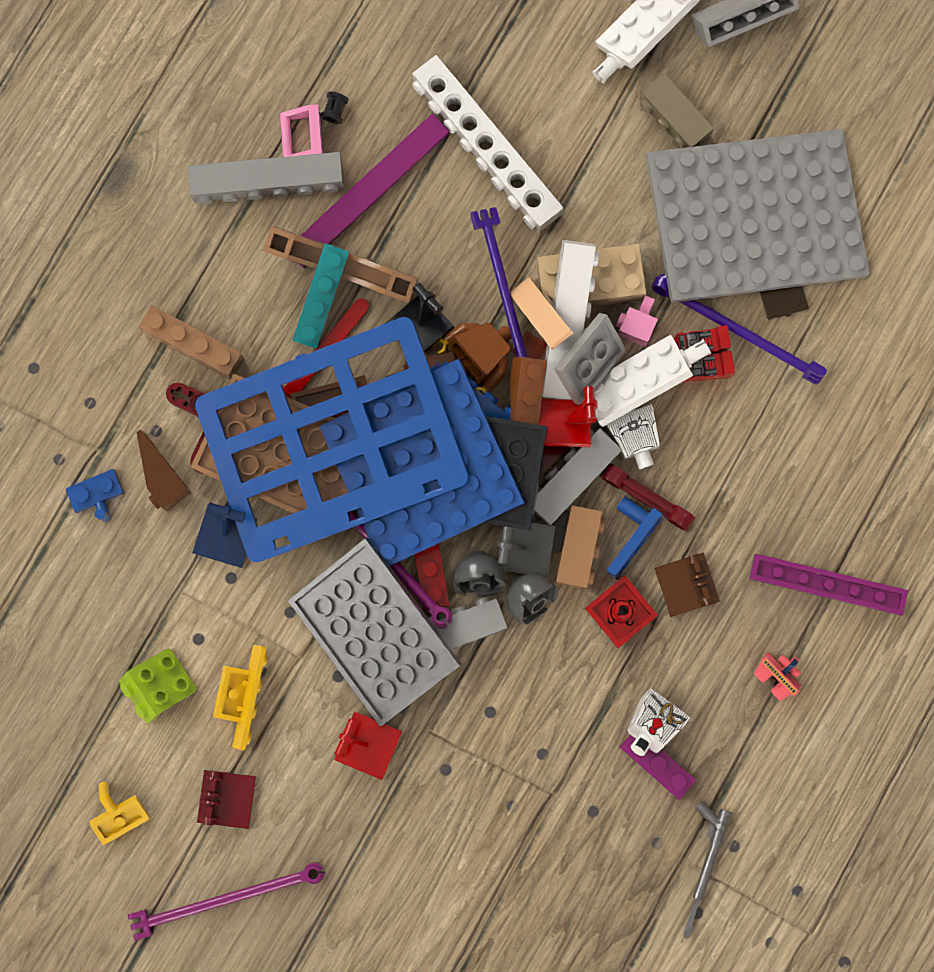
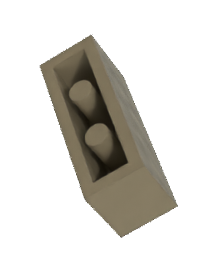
(675, 113)

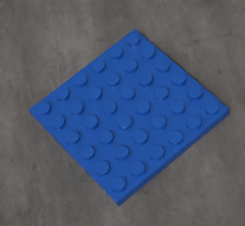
(490, 484)

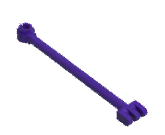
(487, 225)
(812, 372)

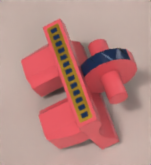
(787, 683)

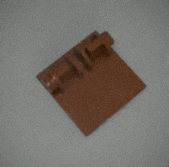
(687, 584)

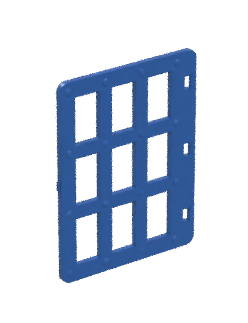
(377, 499)

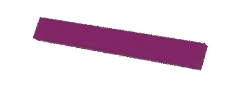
(377, 181)

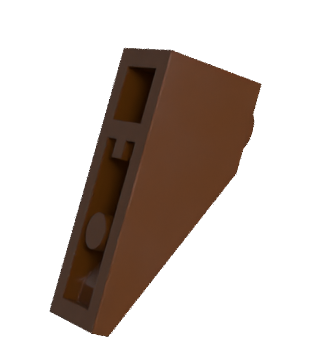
(160, 477)

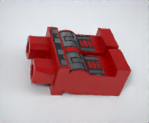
(713, 366)

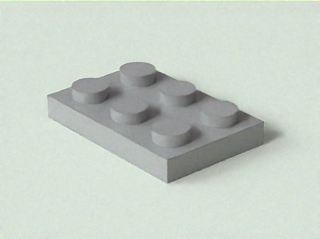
(590, 358)

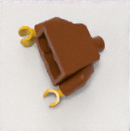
(480, 351)

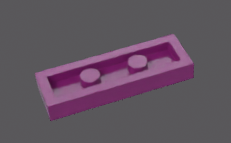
(661, 768)

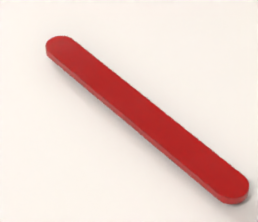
(336, 335)

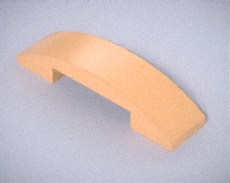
(540, 313)

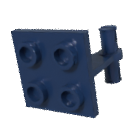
(220, 537)

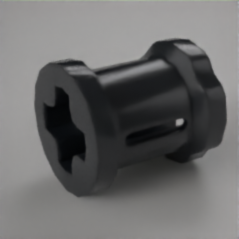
(334, 107)

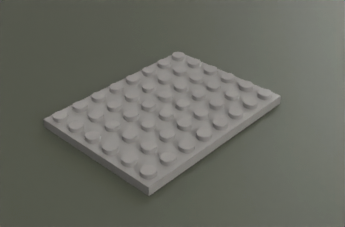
(756, 215)

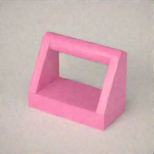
(305, 112)

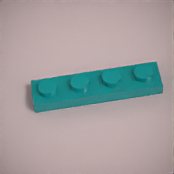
(320, 295)

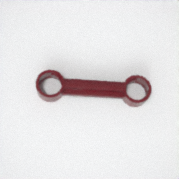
(673, 513)

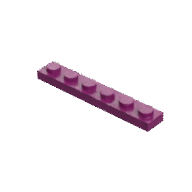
(828, 584)

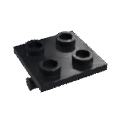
(427, 317)

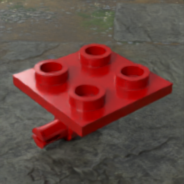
(568, 421)
(367, 745)

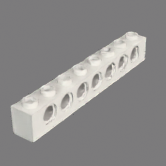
(436, 73)

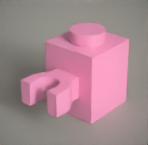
(636, 324)

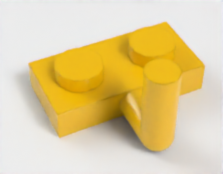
(117, 818)

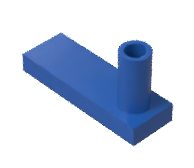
(647, 523)

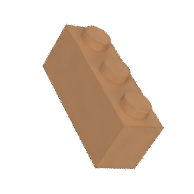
(580, 547)

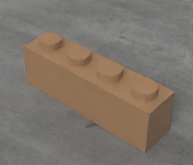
(191, 342)

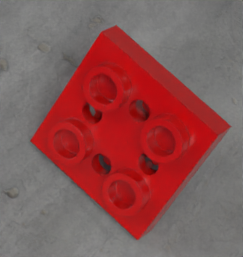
(621, 611)

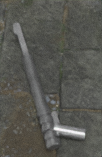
(716, 834)

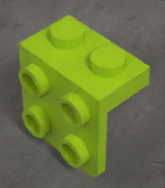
(156, 685)

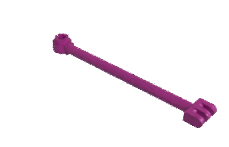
(414, 587)
(148, 922)

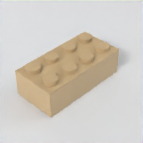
(617, 276)

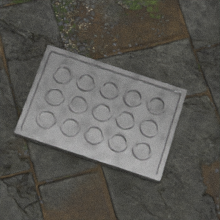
(374, 632)

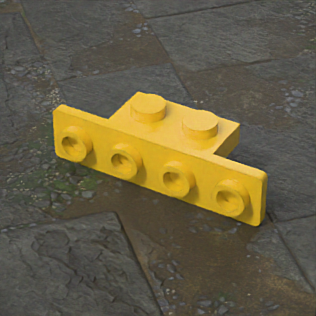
(238, 695)

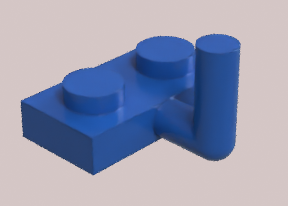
(95, 493)

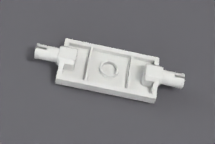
(638, 33)
(645, 377)

